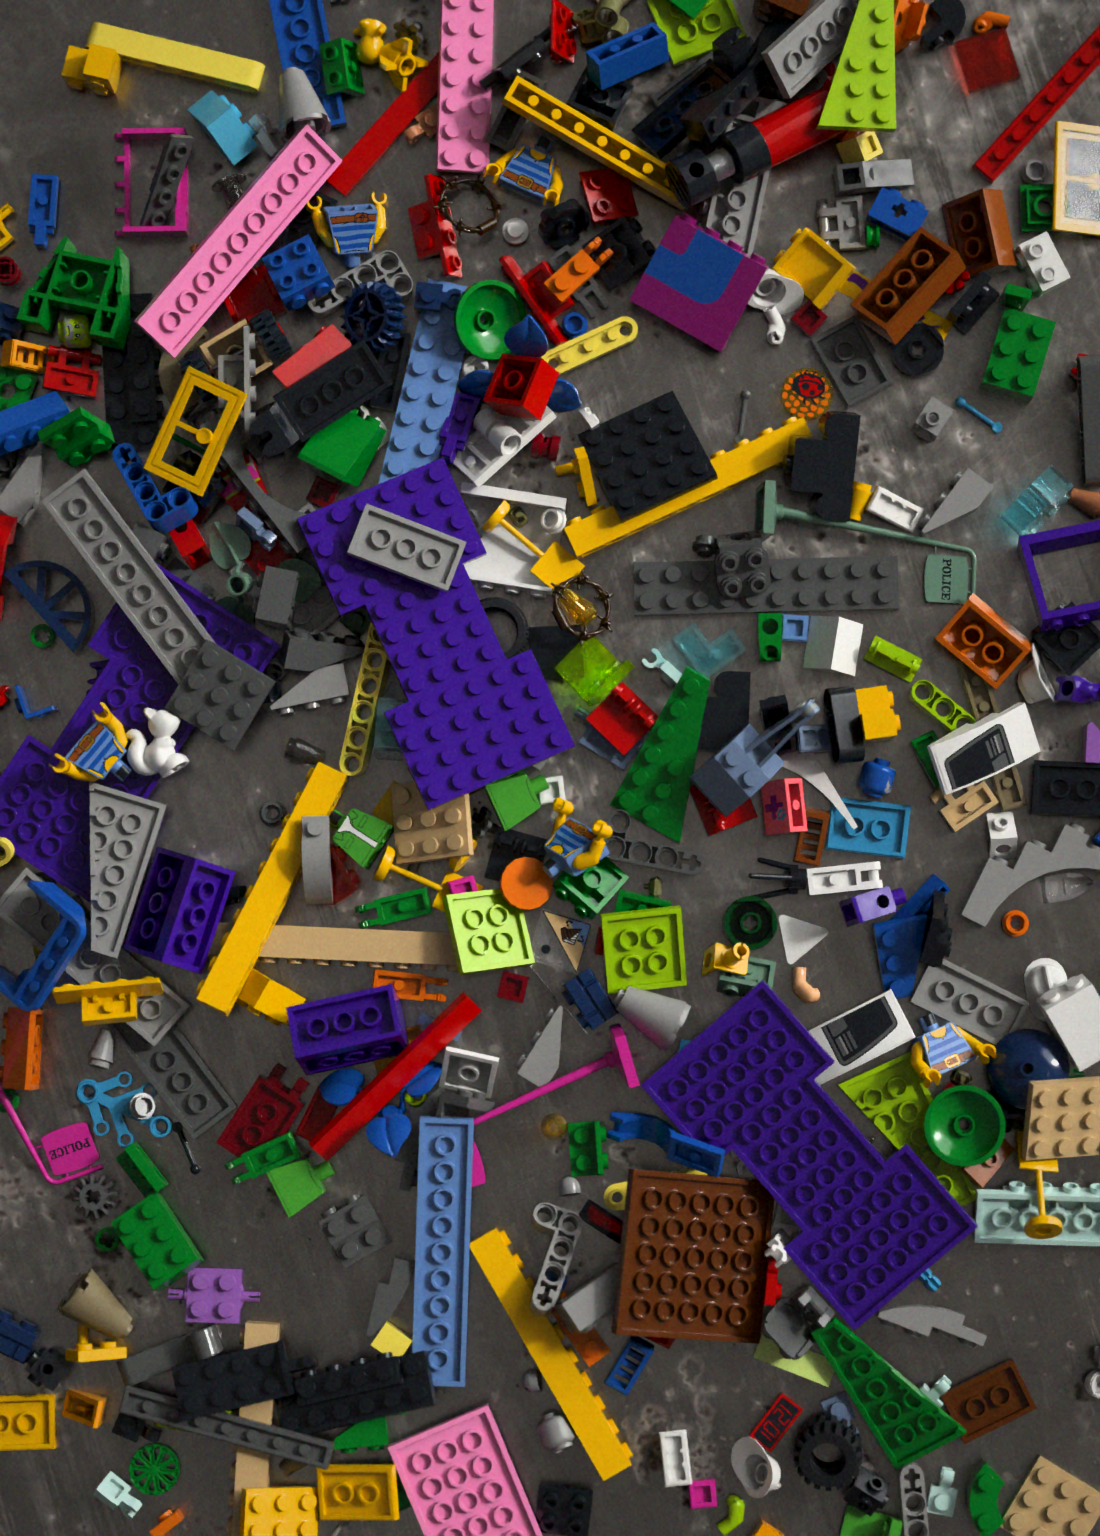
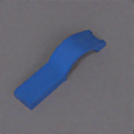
(678, 1147)

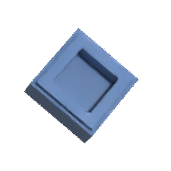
(794, 628)

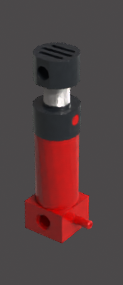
(753, 147)

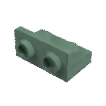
(738, 985)

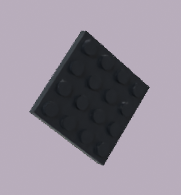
(647, 456)

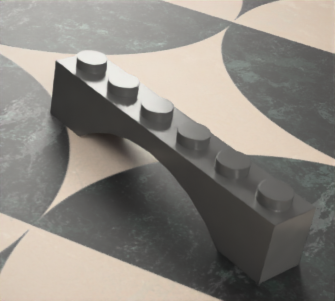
(276, 516)

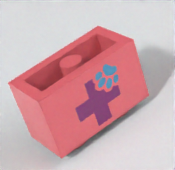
(784, 806)

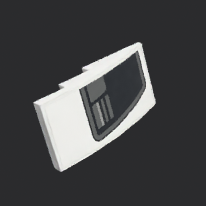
(983, 748)
(862, 1034)

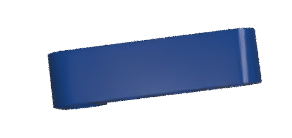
(166, 505)

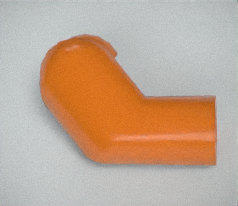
(988, 20)

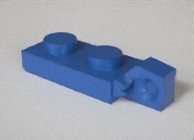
(43, 207)

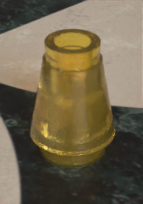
(578, 607)
(554, 1117)

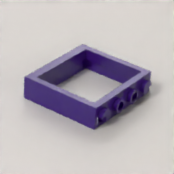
(1052, 541)

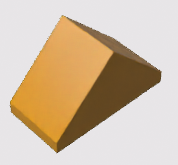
(85, 1407)

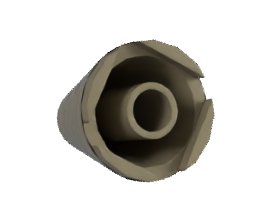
(96, 1307)

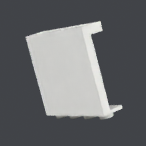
(508, 559)

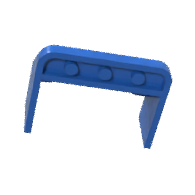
(35, 984)

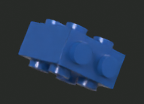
(298, 273)

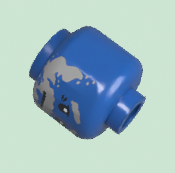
(877, 777)

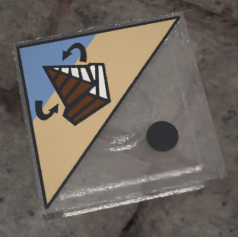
(560, 941)

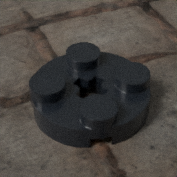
(568, 213)
(932, 352)

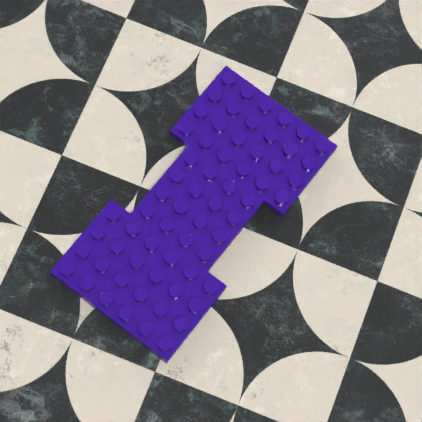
(467, 705)
(49, 811)
(861, 1217)

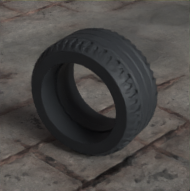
(516, 614)

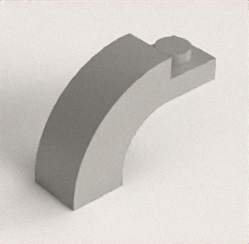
(316, 860)

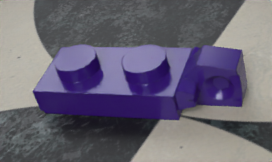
(458, 425)

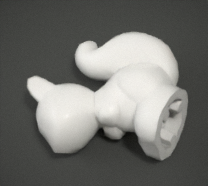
(160, 753)

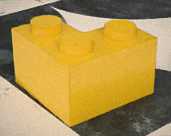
(92, 68)
(876, 717)
(268, 997)

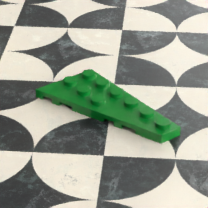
(659, 779)

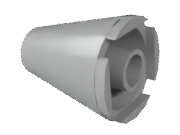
(299, 105)
(652, 1014)

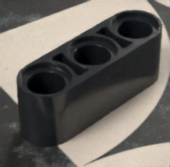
(844, 724)

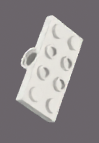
(496, 442)

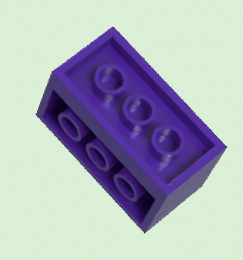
(179, 910)
(347, 1029)

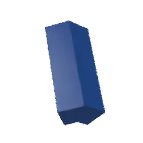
(921, 899)

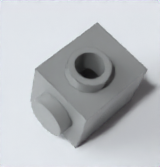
(932, 419)

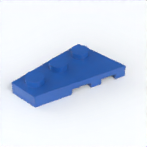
(899, 952)

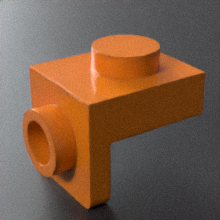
(166, 1522)

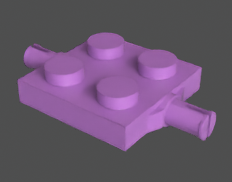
(214, 1295)

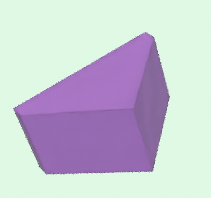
(1090, 744)

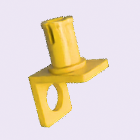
(726, 959)

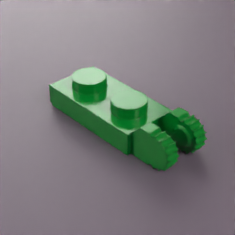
(397, 908)
(265, 1157)

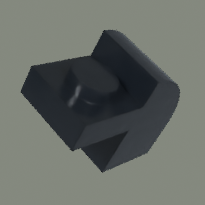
(950, 20)
(772, 711)

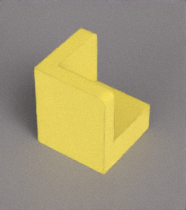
(859, 147)
(392, 1340)

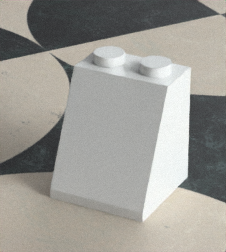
(1074, 1019)

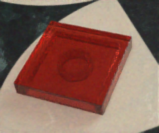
(987, 60)

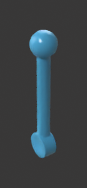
(996, 427)

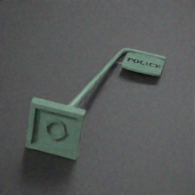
(944, 576)

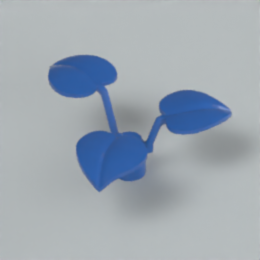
(525, 340)
(391, 1127)

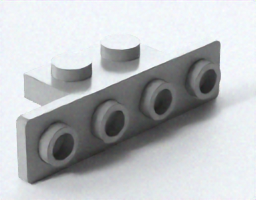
(237, 372)

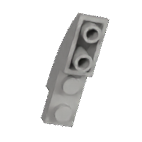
(921, 1318)

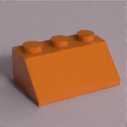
(984, 641)
(22, 1049)

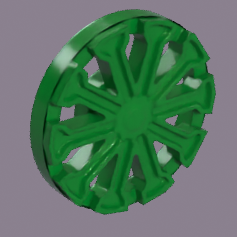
(154, 1469)

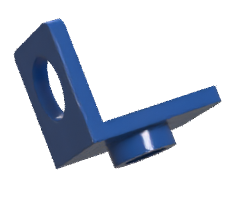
(22, 706)

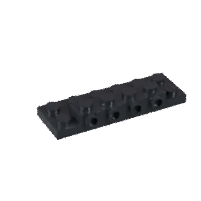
(133, 385)
(357, 1393)

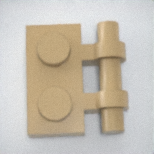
(967, 806)

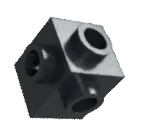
(53, 1375)
(867, 1492)

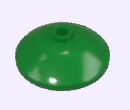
(501, 310)
(970, 1145)

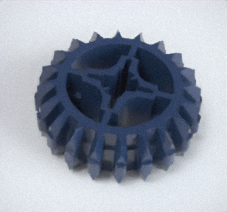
(372, 300)

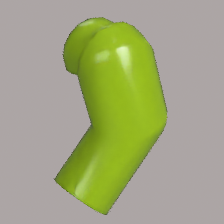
(735, 1515)

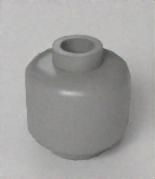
(556, 1433)

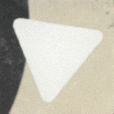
(799, 936)

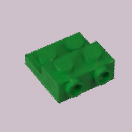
(77, 436)
(591, 888)

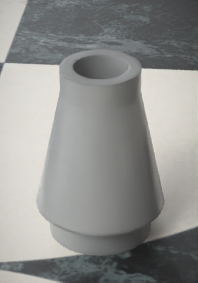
(101, 1052)

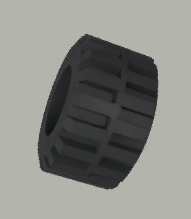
(828, 1473)

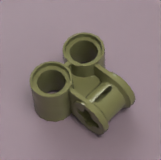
(600, 23)

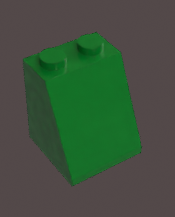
(345, 447)

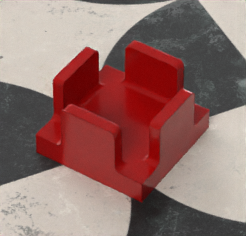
(253, 296)

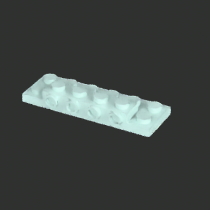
(1005, 1211)

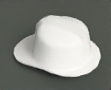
(777, 291)
(1034, 679)
(1041, 977)
(755, 1468)

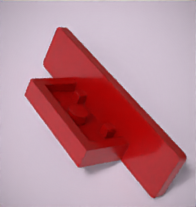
(433, 232)
(543, 303)

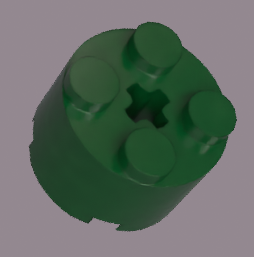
(760, 912)

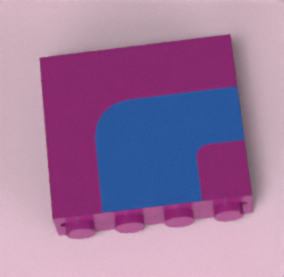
(699, 281)

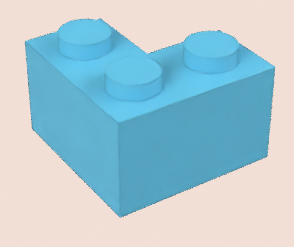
(223, 126)

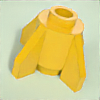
(399, 61)

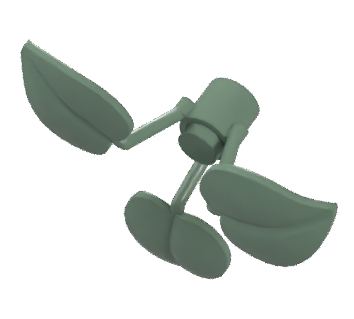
(232, 544)

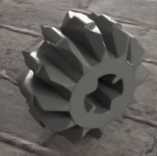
(94, 1185)

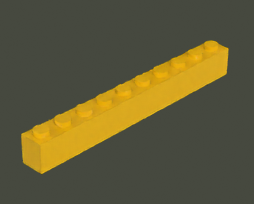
(732, 469)
(269, 894)
(551, 1355)

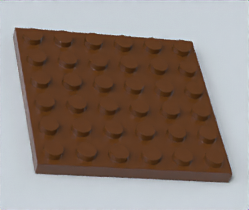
(693, 1257)

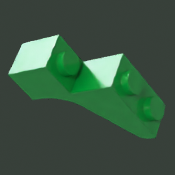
(367, 1434)

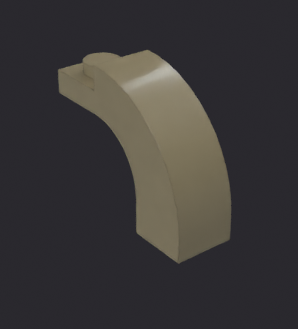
(172, 373)

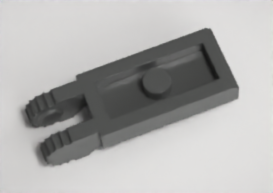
(557, 260)

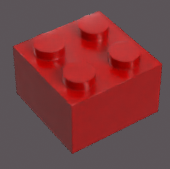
(521, 386)

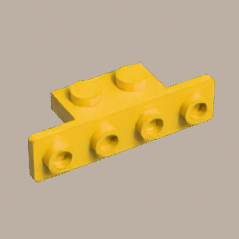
(110, 1000)

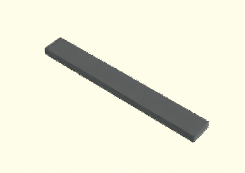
(229, 1428)

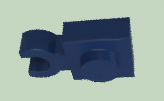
(431, 296)

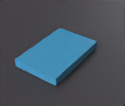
(880, 828)

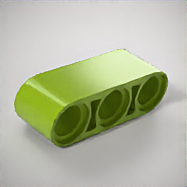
(935, 697)

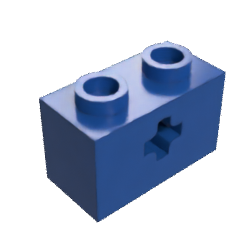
(883, 213)

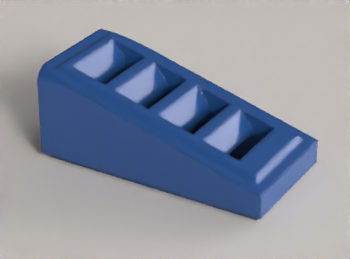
(641, 1345)

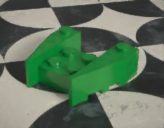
(83, 286)

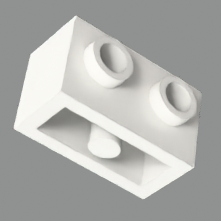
(1041, 264)

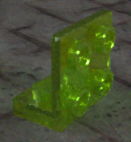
(592, 670)

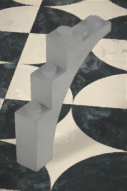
(998, 880)

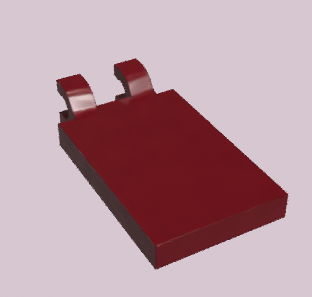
(264, 1113)

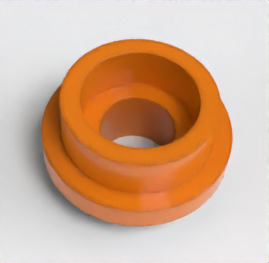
(1023, 919)

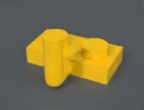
(580, 466)
(85, 1352)

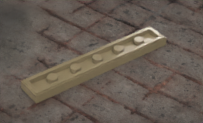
(981, 704)

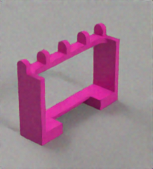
(181, 226)

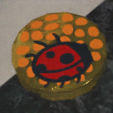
(806, 394)

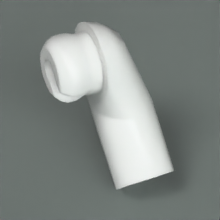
(776, 326)

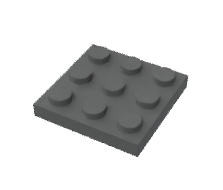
(220, 694)

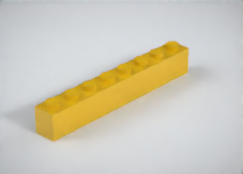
(590, 138)

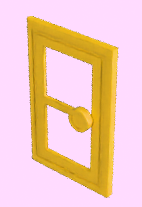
(217, 440)

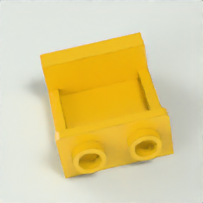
(814, 266)

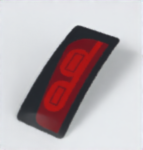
(602, 1220)

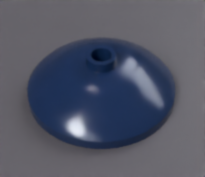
(1014, 1052)

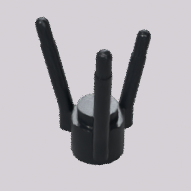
(794, 878)

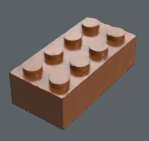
(908, 285)

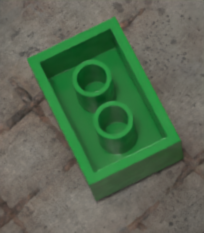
(1017, 354)
(157, 1241)

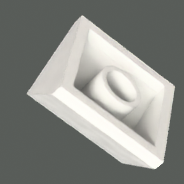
(832, 645)
(468, 1071)

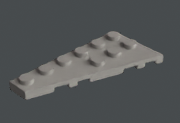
(120, 849)

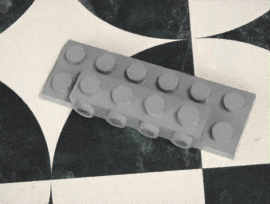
(736, 206)

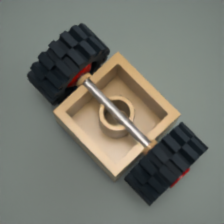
(232, 343)

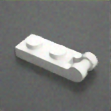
(843, 878)

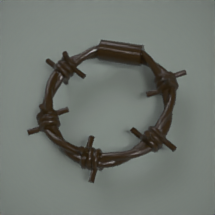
(481, 229)
(561, 618)

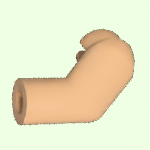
(802, 988)

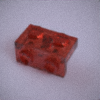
(344, 880)

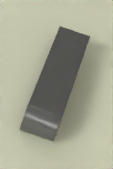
(1089, 417)

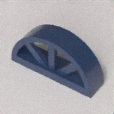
(44, 609)

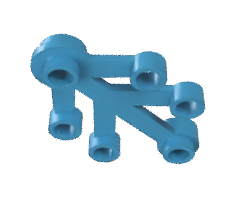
(117, 1106)

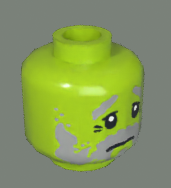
(75, 331)

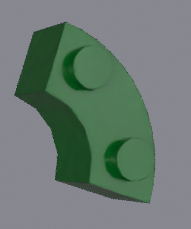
(982, 1498)

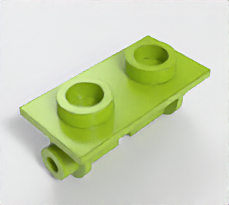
(893, 659)

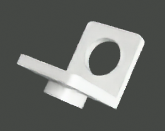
(1002, 832)

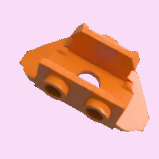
(911, 21)

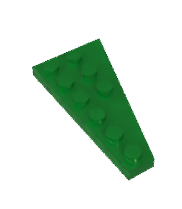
(893, 1408)

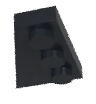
(303, 223)

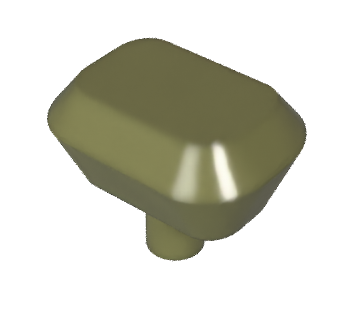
(518, 516)
(654, 886)
(960, 1077)

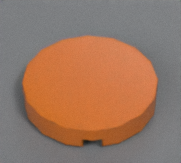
(525, 884)

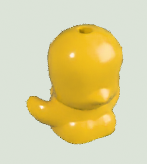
(370, 41)

